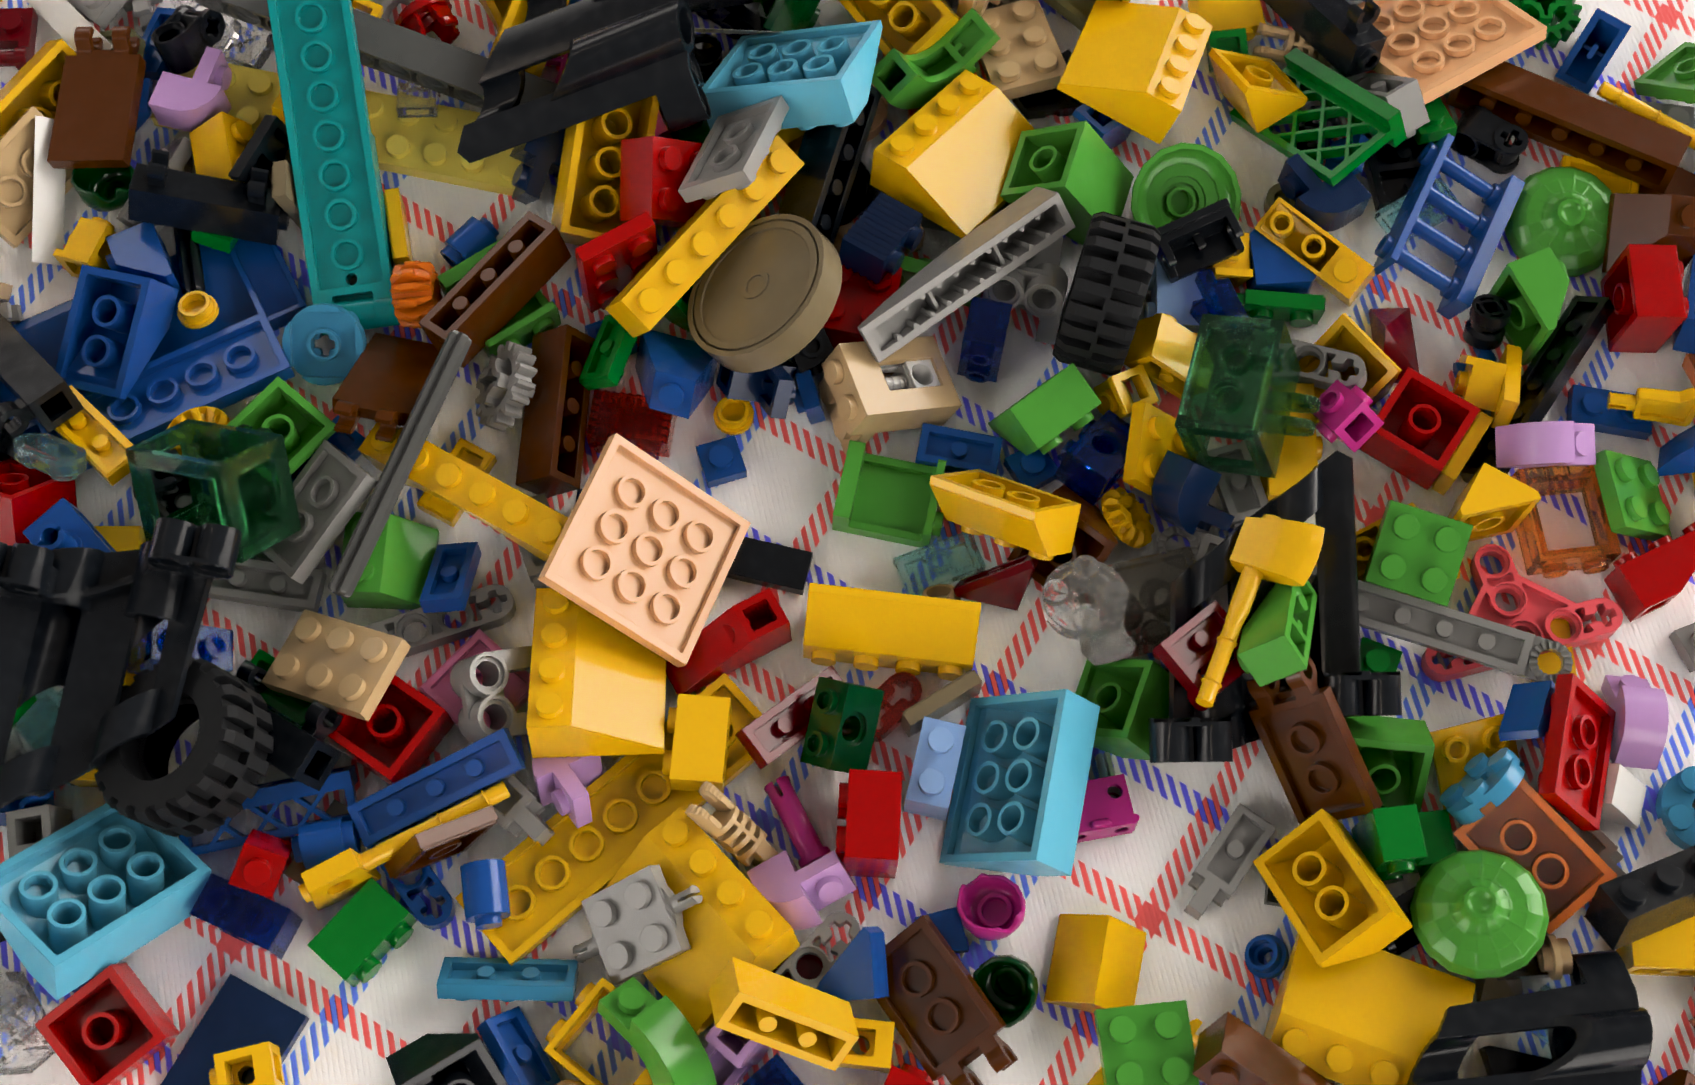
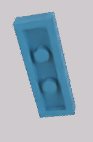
(497, 980)

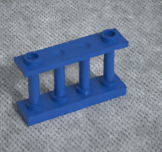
(1484, 228)

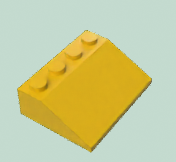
(1136, 63)
(952, 155)
(591, 686)
(726, 924)
(1361, 1016)

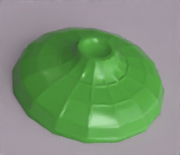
(1182, 182)
(1563, 212)
(1479, 914)

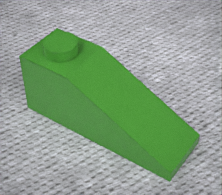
(1279, 634)

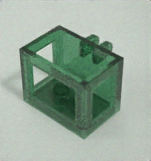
(1243, 390)
(233, 477)

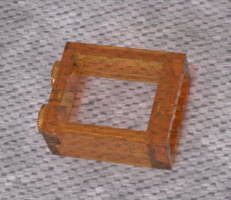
(1530, 534)

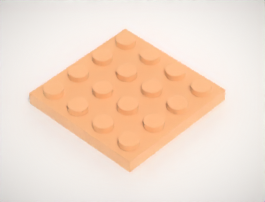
(1451, 39)
(645, 551)

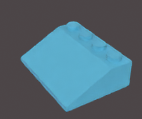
(816, 70)
(1021, 783)
(94, 896)

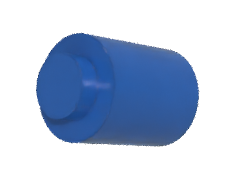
(485, 893)

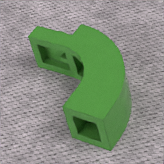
(917, 78)
(658, 1035)

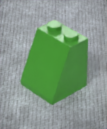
(1076, 165)

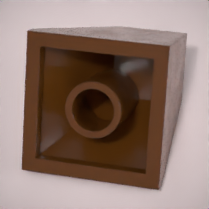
(1650, 220)
(1091, 538)

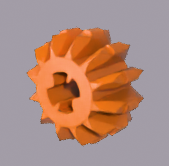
(414, 291)

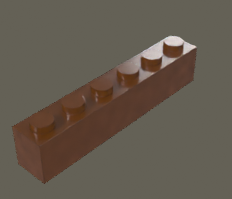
(1577, 124)

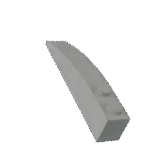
(967, 270)

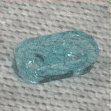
(50, 455)

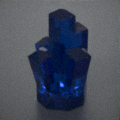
(1218, 297)

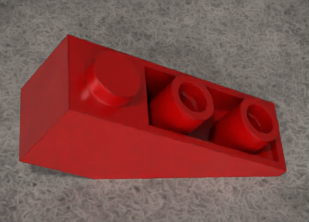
(1655, 577)
(733, 641)

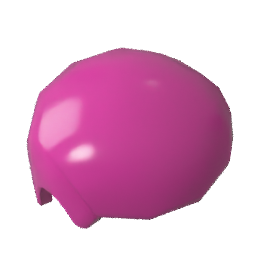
(991, 907)

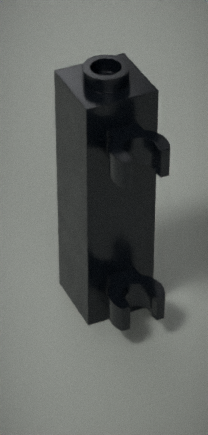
(1336, 31)
(205, 202)
(34, 383)
(297, 749)

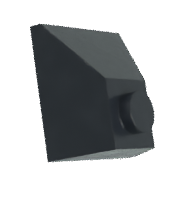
(445, 1061)

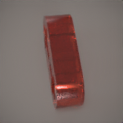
(893, 715)

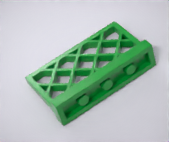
(1338, 98)

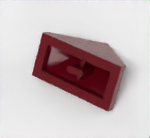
(1394, 335)
(999, 585)

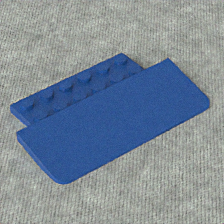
(195, 366)

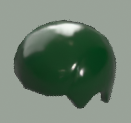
(103, 187)
(1008, 986)

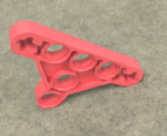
(1534, 613)

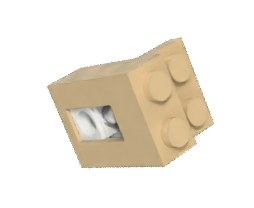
(887, 395)

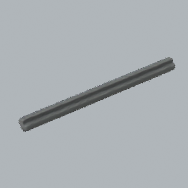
(399, 464)

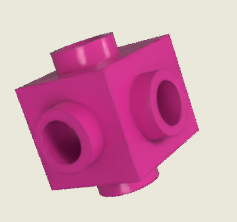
(1346, 416)

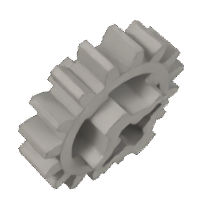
(506, 386)

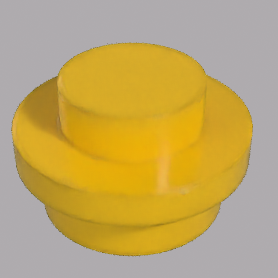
(197, 310)
(733, 416)

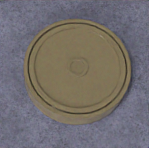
(765, 294)

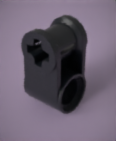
(185, 37)
(1485, 136)

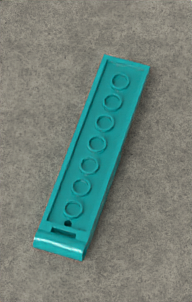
(333, 157)

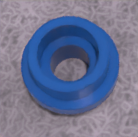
(1256, 951)

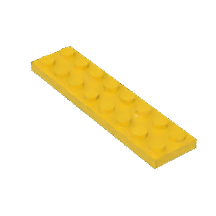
(577, 863)

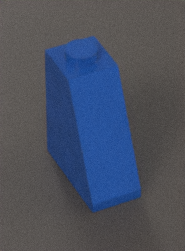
(673, 373)

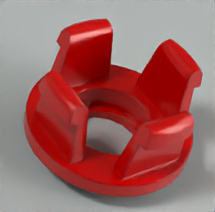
(430, 16)

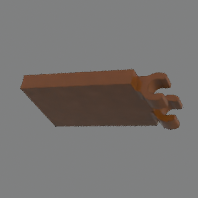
(98, 102)
(384, 384)
(1312, 748)
(941, 1007)

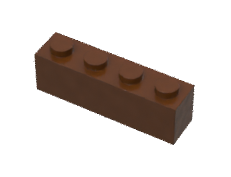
(498, 284)
(556, 415)
(1239, 1055)

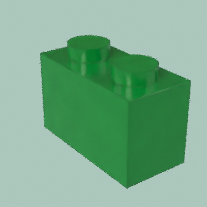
(363, 933)

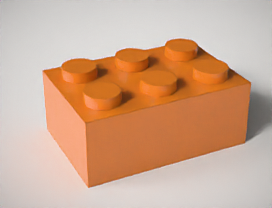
(1545, 846)

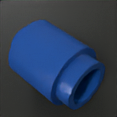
(469, 240)
(324, 840)

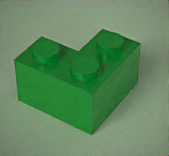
(1404, 840)

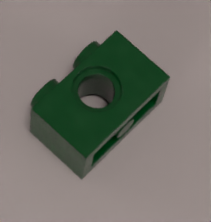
(841, 725)

